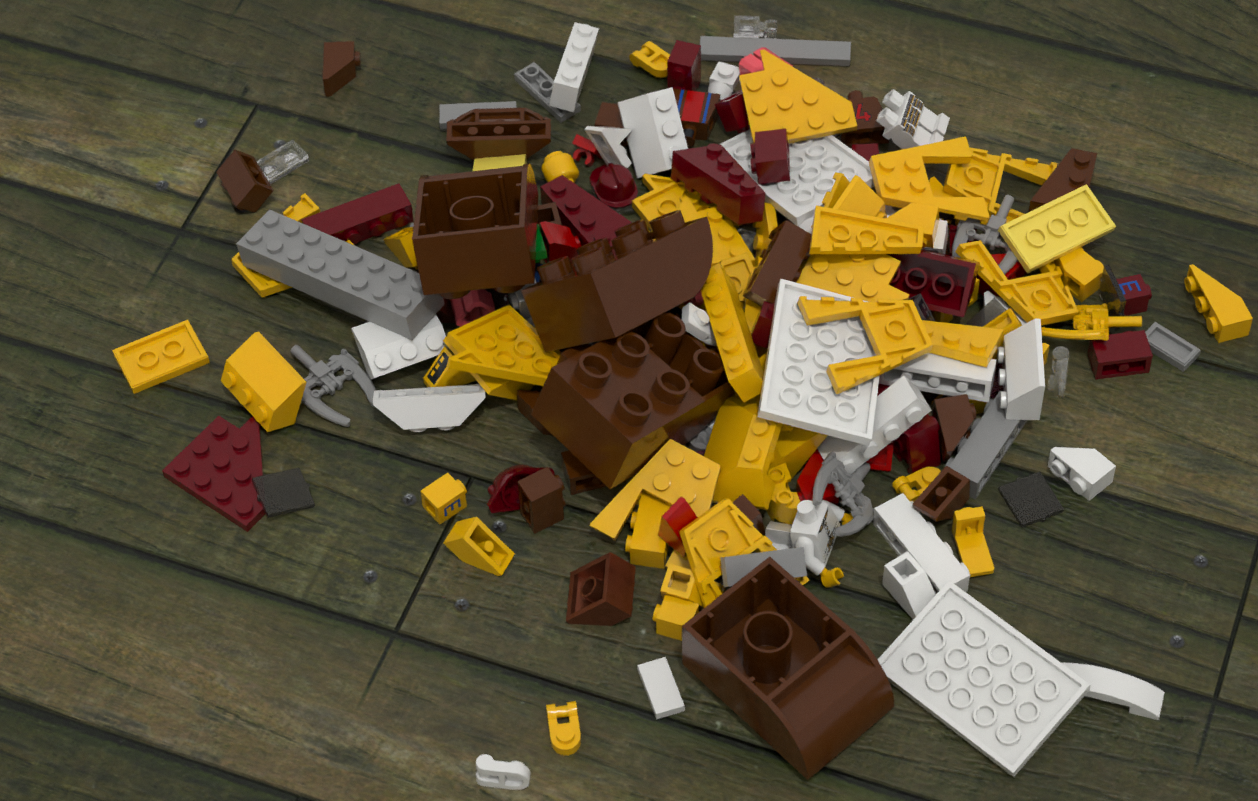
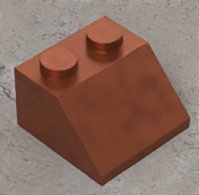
(601, 592)

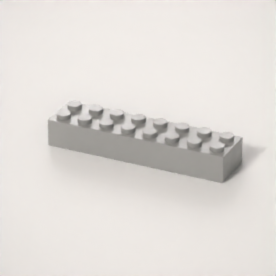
(338, 274)

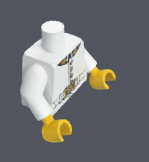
(815, 531)

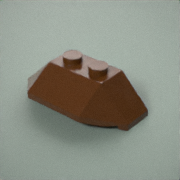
(498, 132)

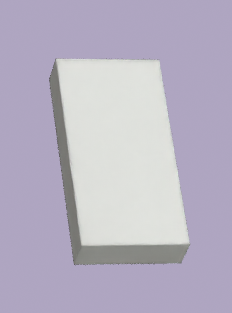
(661, 688)

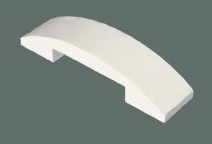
(1121, 689)

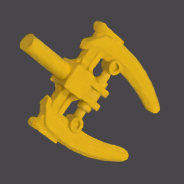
(1094, 325)

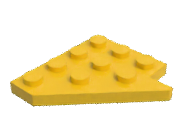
(793, 101)
(853, 275)
(501, 347)

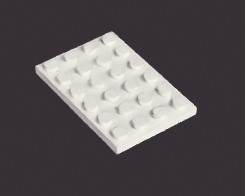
(811, 173)
(795, 374)
(982, 678)

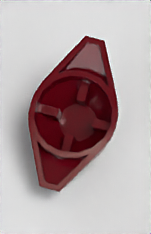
(505, 487)

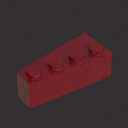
(720, 182)
(581, 211)
(918, 444)

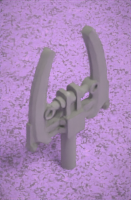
(991, 237)
(323, 375)
(848, 489)

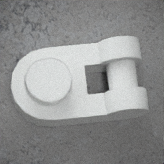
(501, 774)

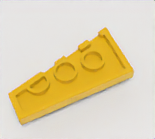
(857, 233)

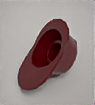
(614, 185)

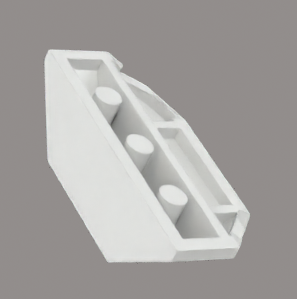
(429, 406)

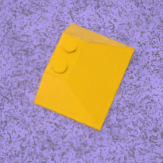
(744, 450)

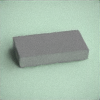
(1171, 347)

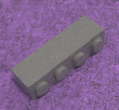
(985, 446)

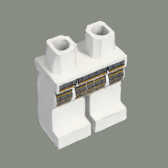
(910, 122)

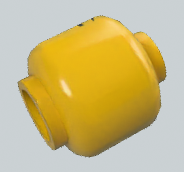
(559, 164)

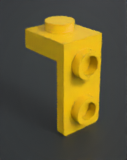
(970, 540)

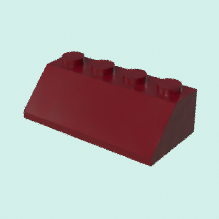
(940, 278)

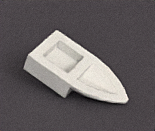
(723, 79)
(698, 324)

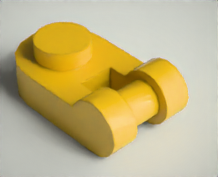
(657, 60)
(920, 479)
(566, 736)

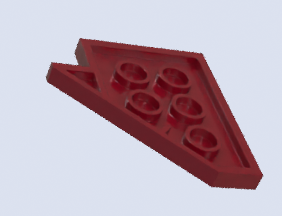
(221, 468)

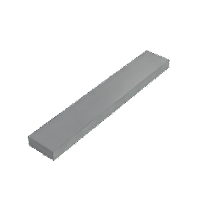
(792, 51)

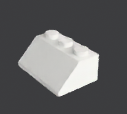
(654, 130)
(388, 351)
(1022, 372)

